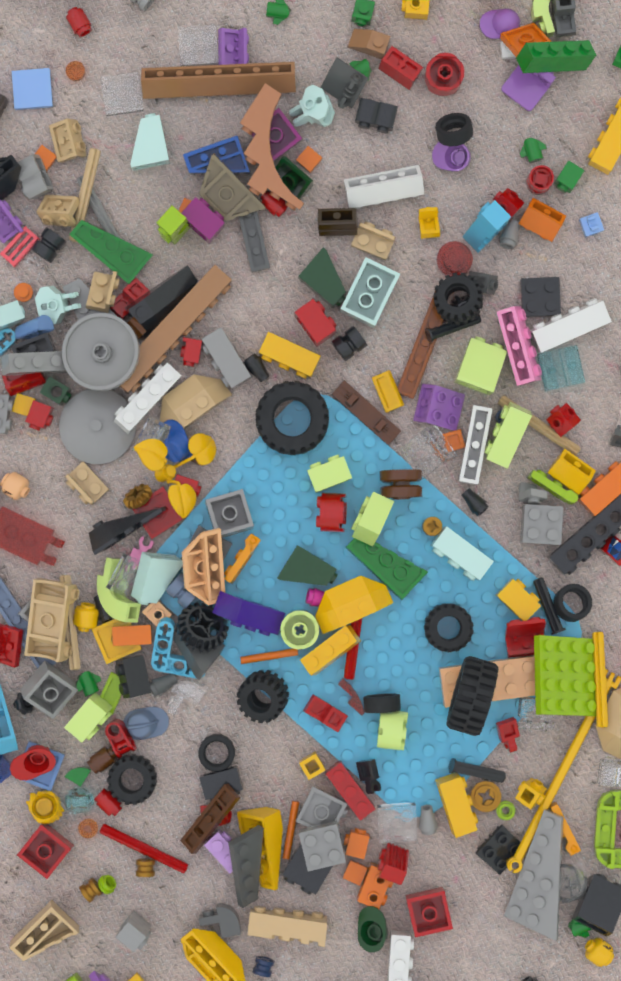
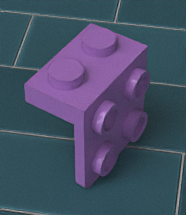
(527, 87)

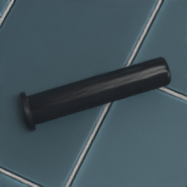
(448, 328)
(548, 605)
(476, 771)

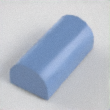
(34, 327)

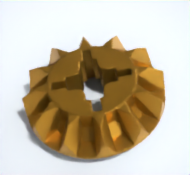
(137, 496)
(489, 804)

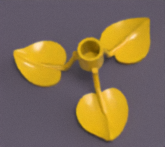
(153, 454)

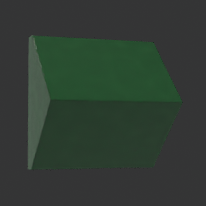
(293, 177)

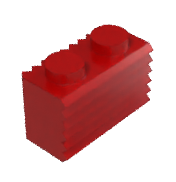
(393, 863)

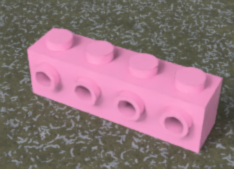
(519, 346)

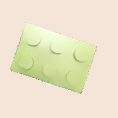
(507, 434)

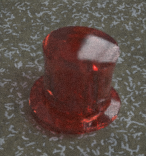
(454, 258)

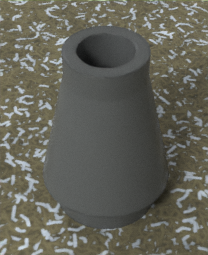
(162, 684)

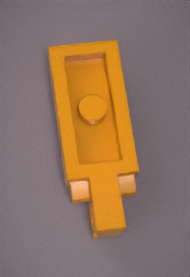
(242, 558)
(571, 843)

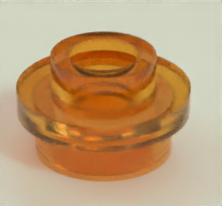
(94, 828)

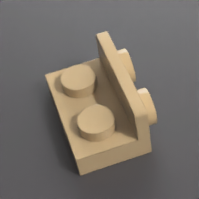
(67, 140)
(58, 210)
(373, 240)
(101, 291)
(87, 483)

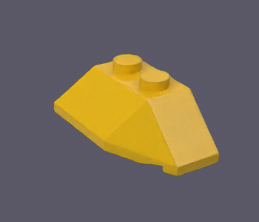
(351, 602)
(212, 956)

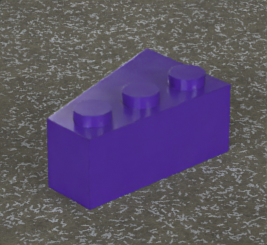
(248, 613)

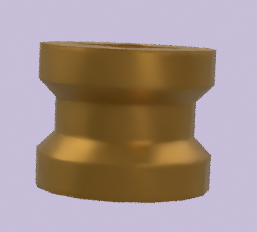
(429, 526)
(145, 867)
(90, 890)

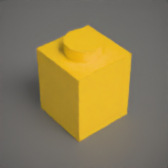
(312, 765)

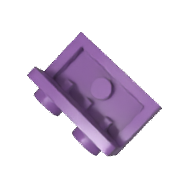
(232, 46)
(8, 224)

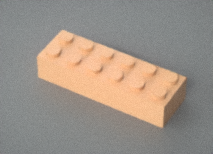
(514, 679)

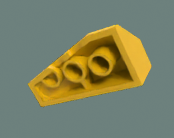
(272, 826)

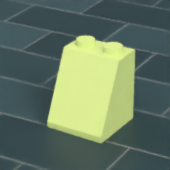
(481, 365)

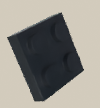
(540, 296)

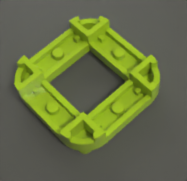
(605, 829)

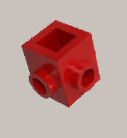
(509, 201)
(563, 419)

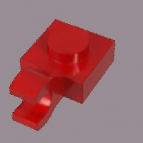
(508, 732)

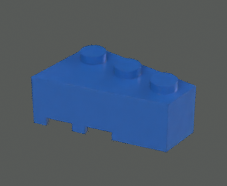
(227, 150)

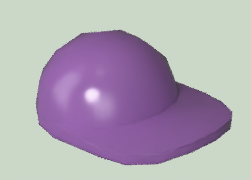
(498, 21)
(451, 157)

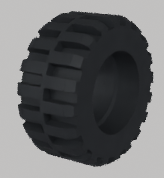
(292, 444)
(472, 696)

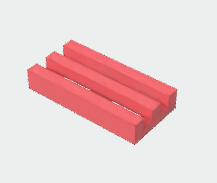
(9, 258)

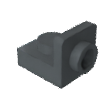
(486, 281)

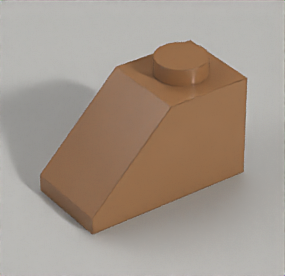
(369, 42)

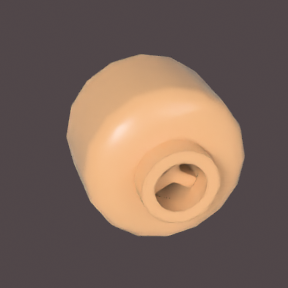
(15, 485)

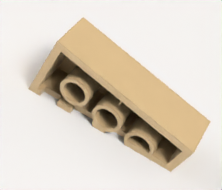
(288, 925)

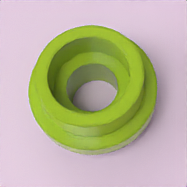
(510, 814)
(106, 884)

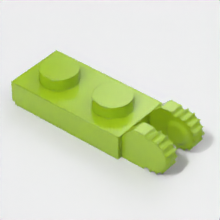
(554, 488)

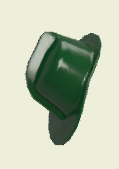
(371, 929)

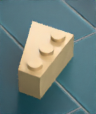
(44, 930)

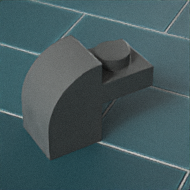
(563, 17)
(225, 916)

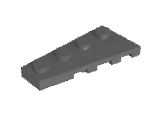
(246, 862)

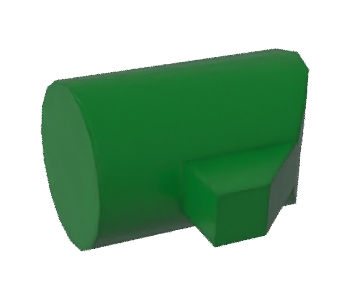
(278, 10)
(362, 66)
(532, 150)
(87, 682)
(578, 929)

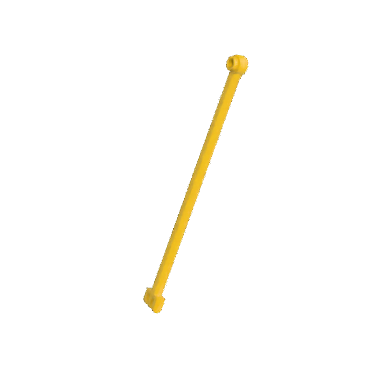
(557, 781)

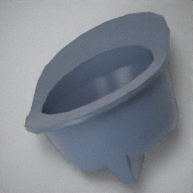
(146, 722)

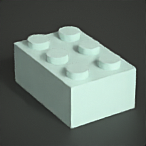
(369, 292)
(461, 554)

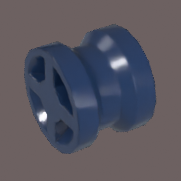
(263, 966)

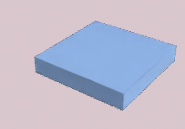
(32, 89)

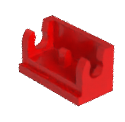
(400, 67)
(19, 383)

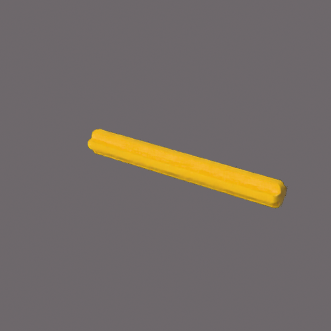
(600, 680)

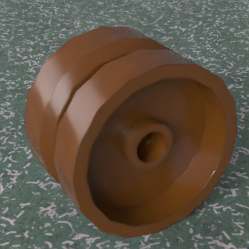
(401, 485)

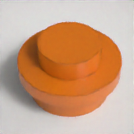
(23, 292)

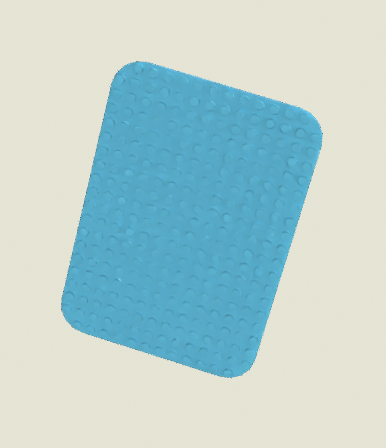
(393, 643)

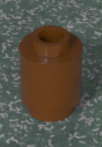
(102, 759)

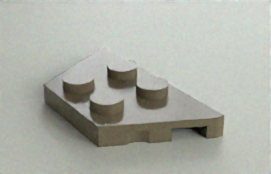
(227, 192)

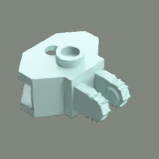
(315, 106)
(54, 303)

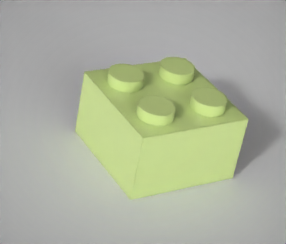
(329, 474)
(371, 518)
(86, 720)

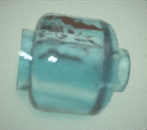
(79, 800)

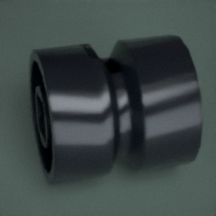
(48, 245)
(349, 343)

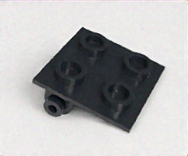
(498, 849)

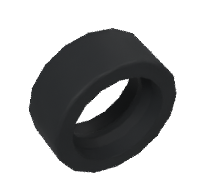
(457, 137)
(586, 599)
(382, 703)
(202, 752)

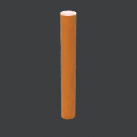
(268, 656)
(290, 830)

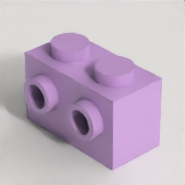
(219, 848)

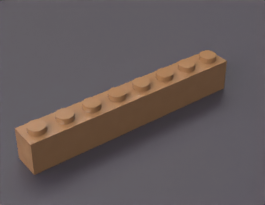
(217, 80)
(178, 323)

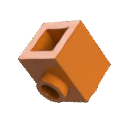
(356, 843)

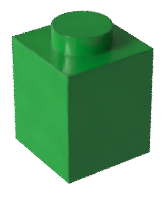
(568, 177)

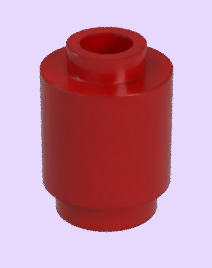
(79, 22)
(274, 206)
(108, 803)

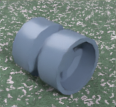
(177, 590)

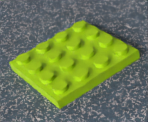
(564, 676)

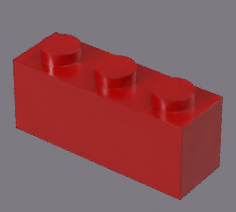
(350, 790)

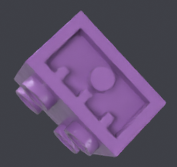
(439, 406)

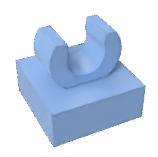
(591, 224)

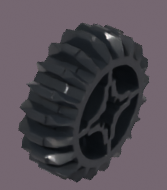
(199, 632)

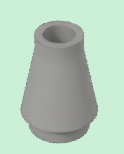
(509, 237)
(427, 820)

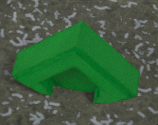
(78, 775)

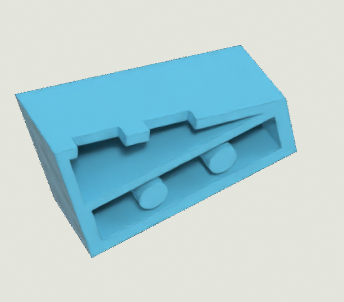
(487, 225)

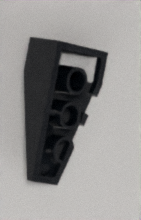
(161, 300)
(111, 532)

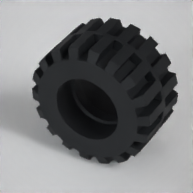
(458, 283)
(464, 634)
(253, 706)
(120, 791)

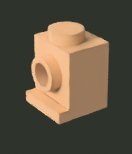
(150, 611)

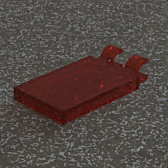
(26, 537)

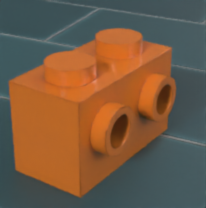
(542, 219)
(373, 888)

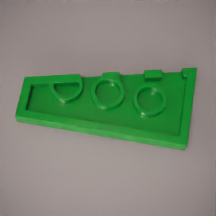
(111, 250)
(388, 567)

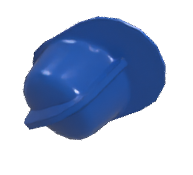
(177, 442)

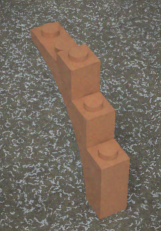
(259, 120)

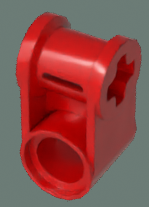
(120, 739)

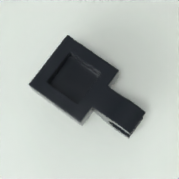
(368, 772)

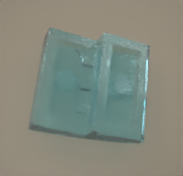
(561, 368)

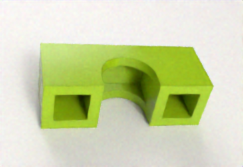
(172, 225)

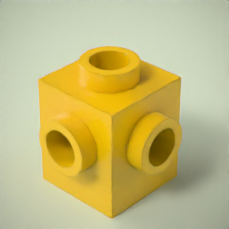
(531, 793)

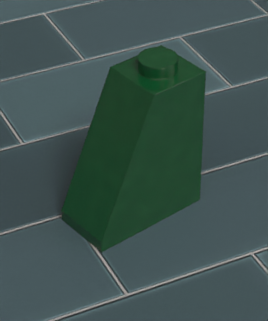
(323, 279)
(307, 568)

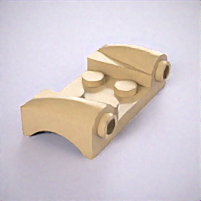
(49, 619)

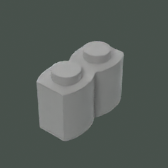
(34, 177)

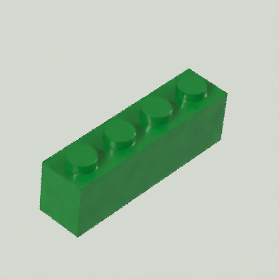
(556, 56)

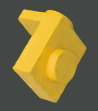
(429, 222)

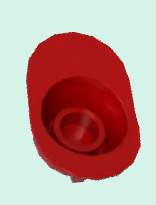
(32, 763)

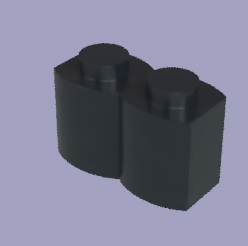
(376, 115)

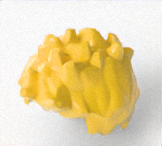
(45, 807)

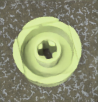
(298, 618)
(392, 730)

